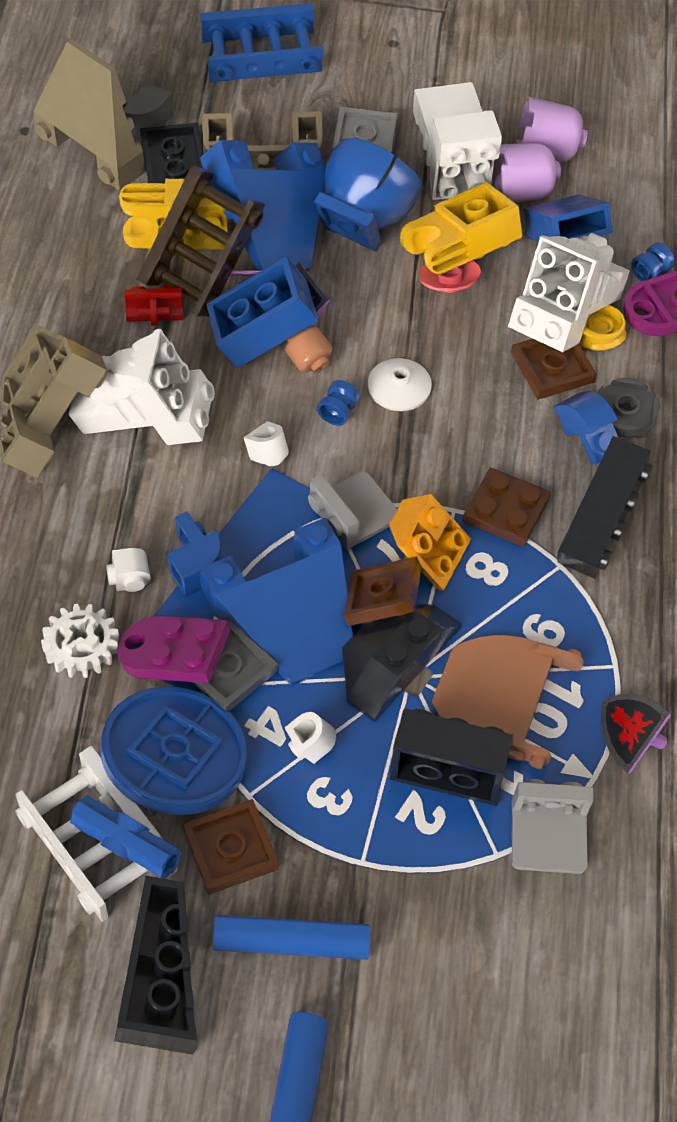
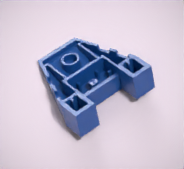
(288, 192)
(291, 610)

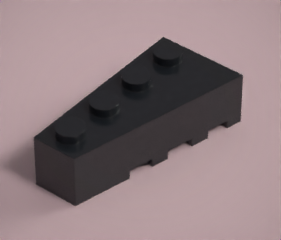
(605, 507)
(158, 987)

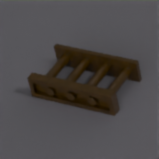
(171, 241)

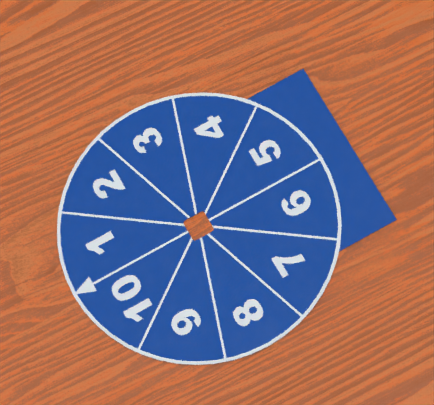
(346, 797)

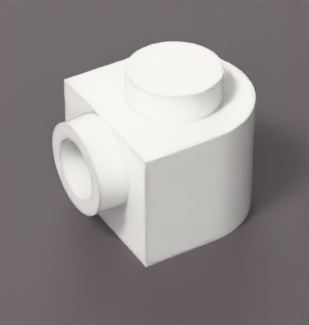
(267, 444)
(128, 569)
(310, 736)

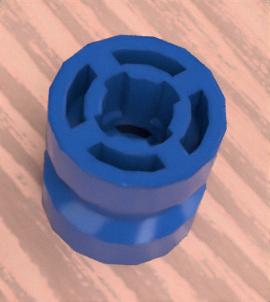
(655, 261)
(337, 405)

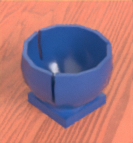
(355, 197)

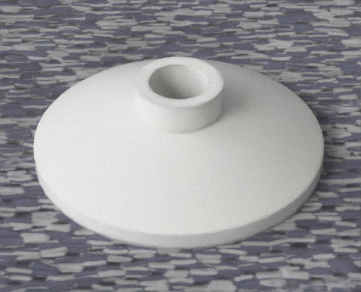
(399, 393)

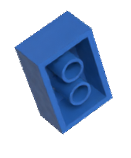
(262, 312)

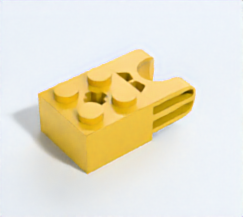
(150, 206)
(463, 228)

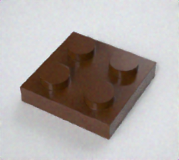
(551, 370)
(506, 507)
(382, 591)
(230, 846)

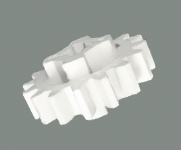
(80, 640)

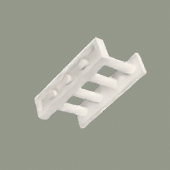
(31, 814)

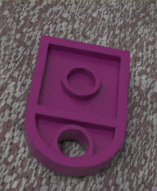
(659, 299)
(173, 648)

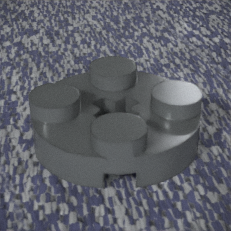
(644, 406)

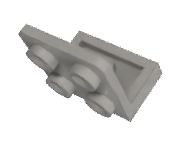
(352, 508)
(550, 826)

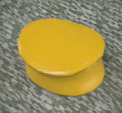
(604, 329)

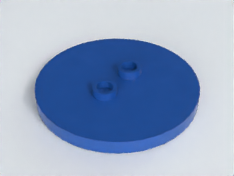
(173, 750)

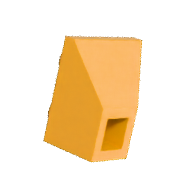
(432, 535)

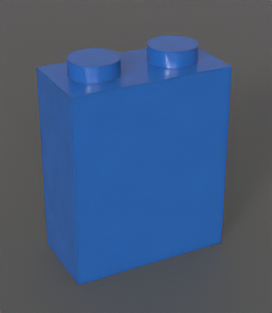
(568, 218)

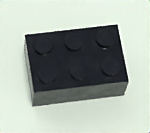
(450, 756)

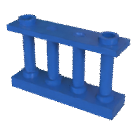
(259, 23)

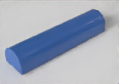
(291, 937)
(299, 1068)

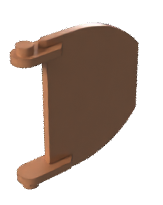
(499, 686)

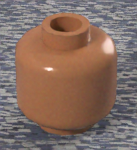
(309, 350)

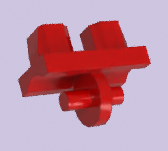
(153, 304)

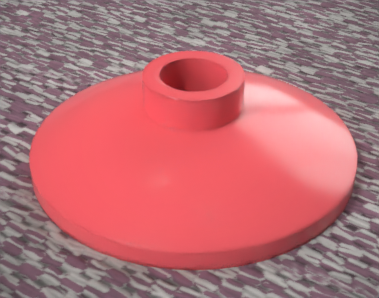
(453, 280)

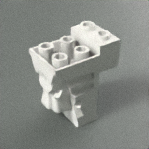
(457, 138)
(566, 286)
(148, 389)

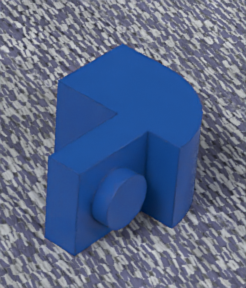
(591, 419)
(197, 551)

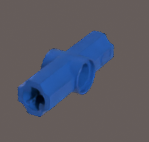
(125, 837)

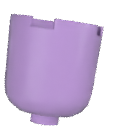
(554, 126)
(525, 172)

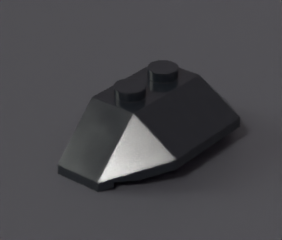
(391, 654)

